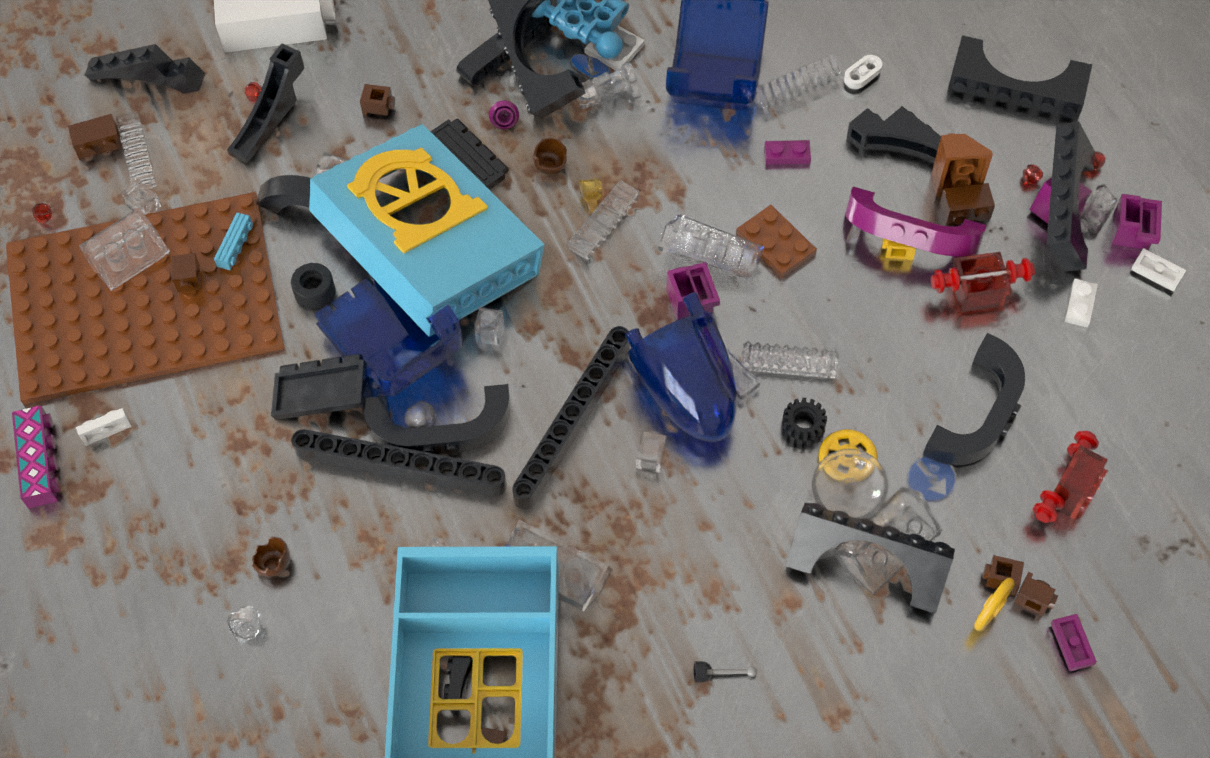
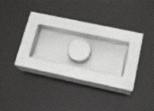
(1158, 269)
(1081, 303)
(103, 427)

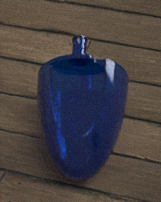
(689, 372)

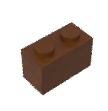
(95, 136)
(968, 203)

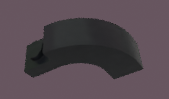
(284, 192)

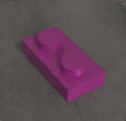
(787, 152)
(1073, 642)

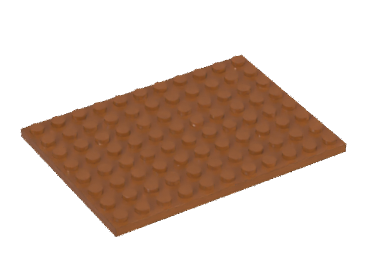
(85, 337)

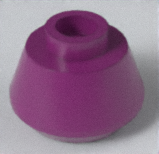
(504, 115)

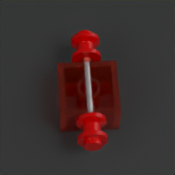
(982, 280)
(1077, 483)

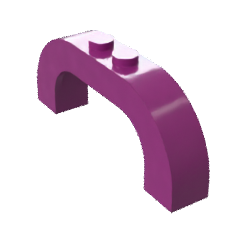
(911, 231)

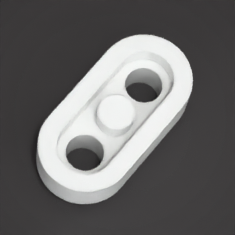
(859, 74)

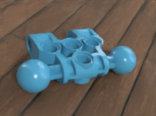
(588, 22)

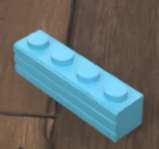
(233, 241)

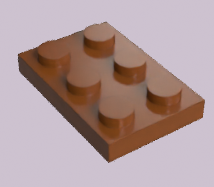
(783, 244)

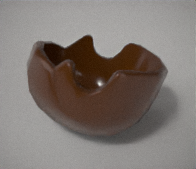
(550, 156)
(271, 558)

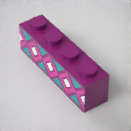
(35, 456)

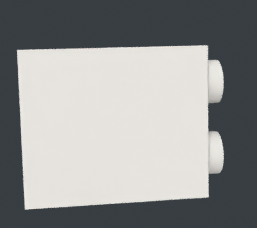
(271, 22)

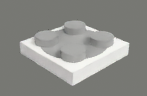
(631, 46)

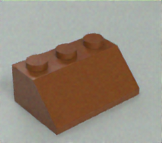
(959, 163)

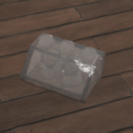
(124, 249)

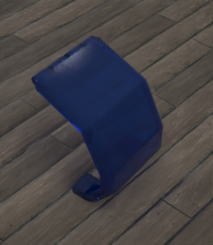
(718, 53)
(388, 337)

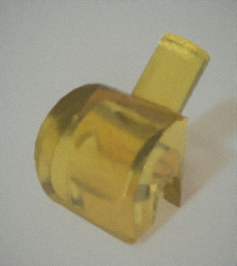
(591, 192)

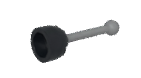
(703, 671)

